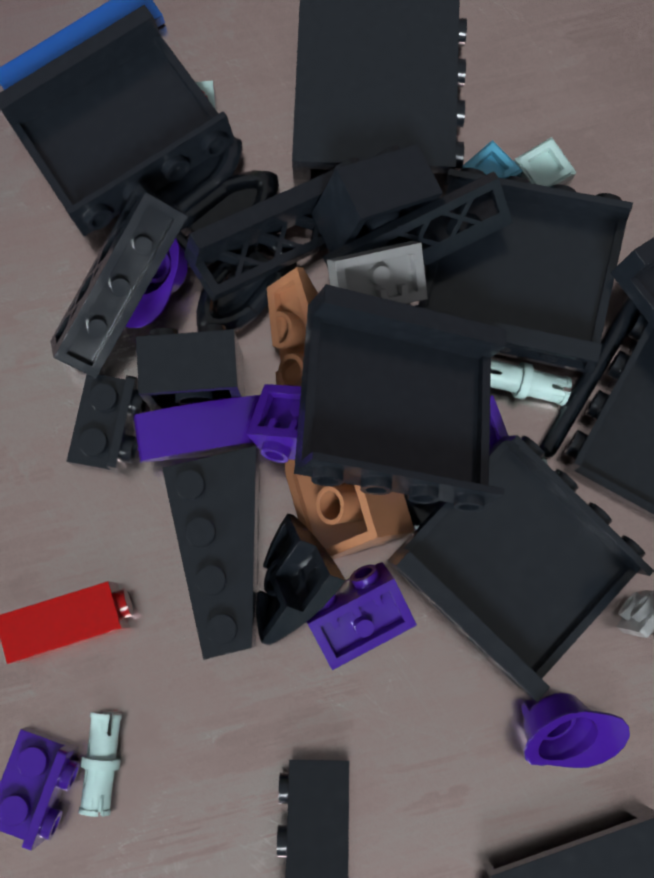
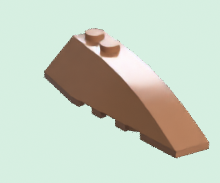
(336, 515)

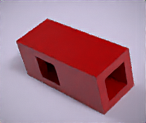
(64, 621)

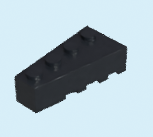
(217, 536)
(317, 819)

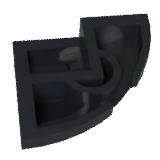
(297, 581)

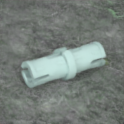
(525, 381)
(100, 763)

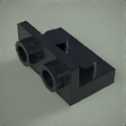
(106, 424)

